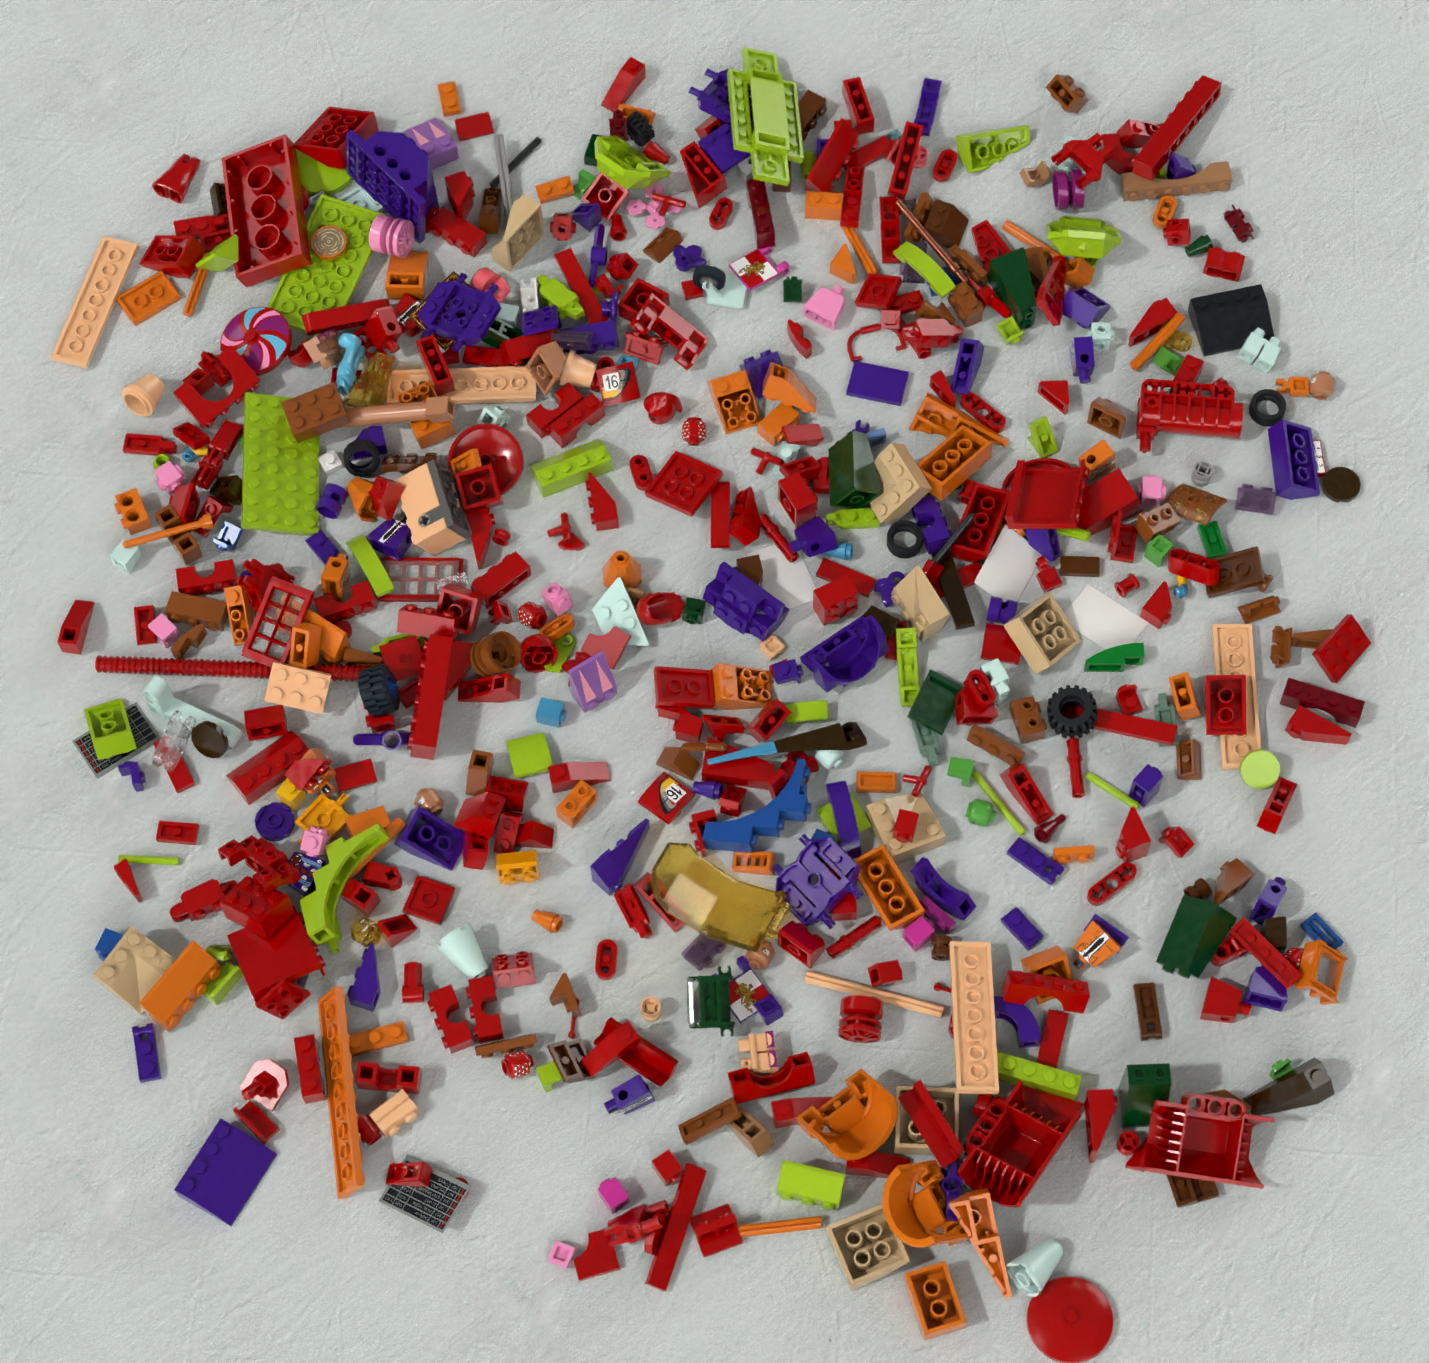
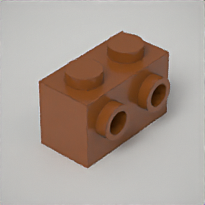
(1067, 93)
(965, 304)
(1158, 520)
(1027, 719)

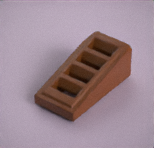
(1310, 639)
(358, 657)

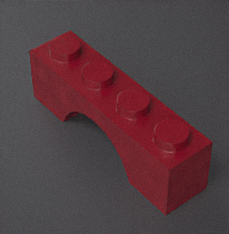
(761, 213)
(1342, 707)

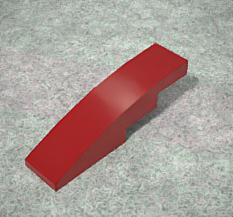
(889, 228)
(720, 515)

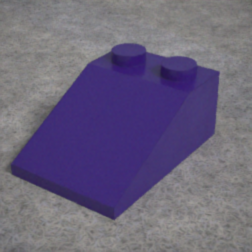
(430, 838)

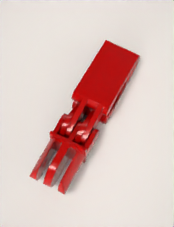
(221, 448)

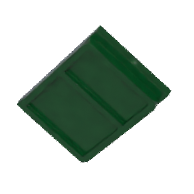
(935, 702)

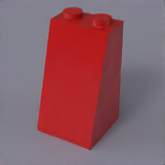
(1105, 499)

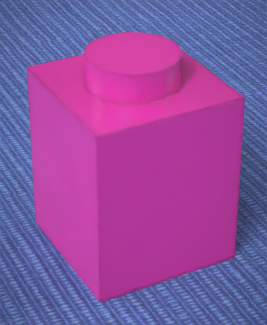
(918, 933)
(613, 1194)

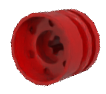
(860, 1019)

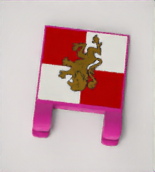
(756, 269)

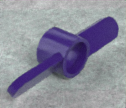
(598, 253)
(378, 739)
(952, 1180)

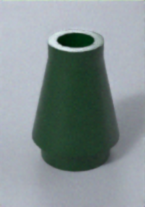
(1199, 246)

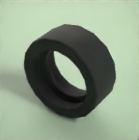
(1270, 395)
(361, 445)
(901, 552)

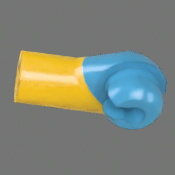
(190, 454)
(1182, 588)

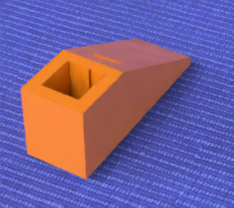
(240, 613)

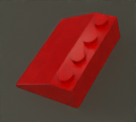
(327, 135)

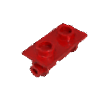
(209, 363)

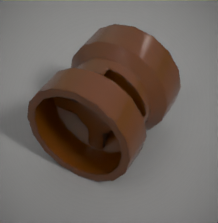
(1198, 890)
(941, 947)

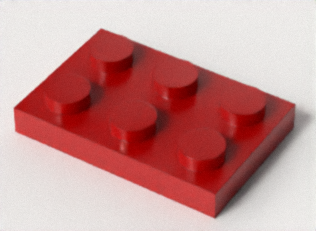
(1341, 648)
(684, 687)

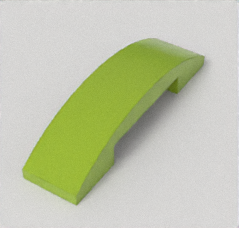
(926, 267)
(370, 565)
(907, 665)

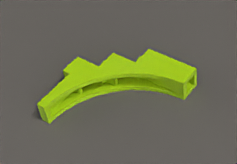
(329, 880)

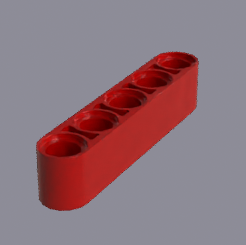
(341, 317)

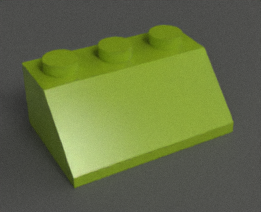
(810, 1185)

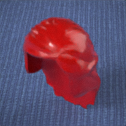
(659, 608)

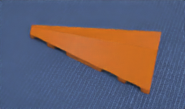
(942, 419)
(978, 1221)

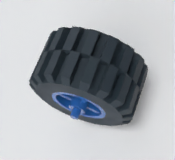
(378, 690)

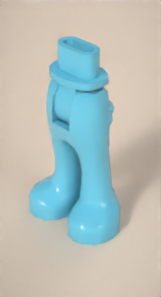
(349, 364)

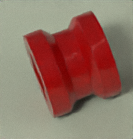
(1131, 1139)

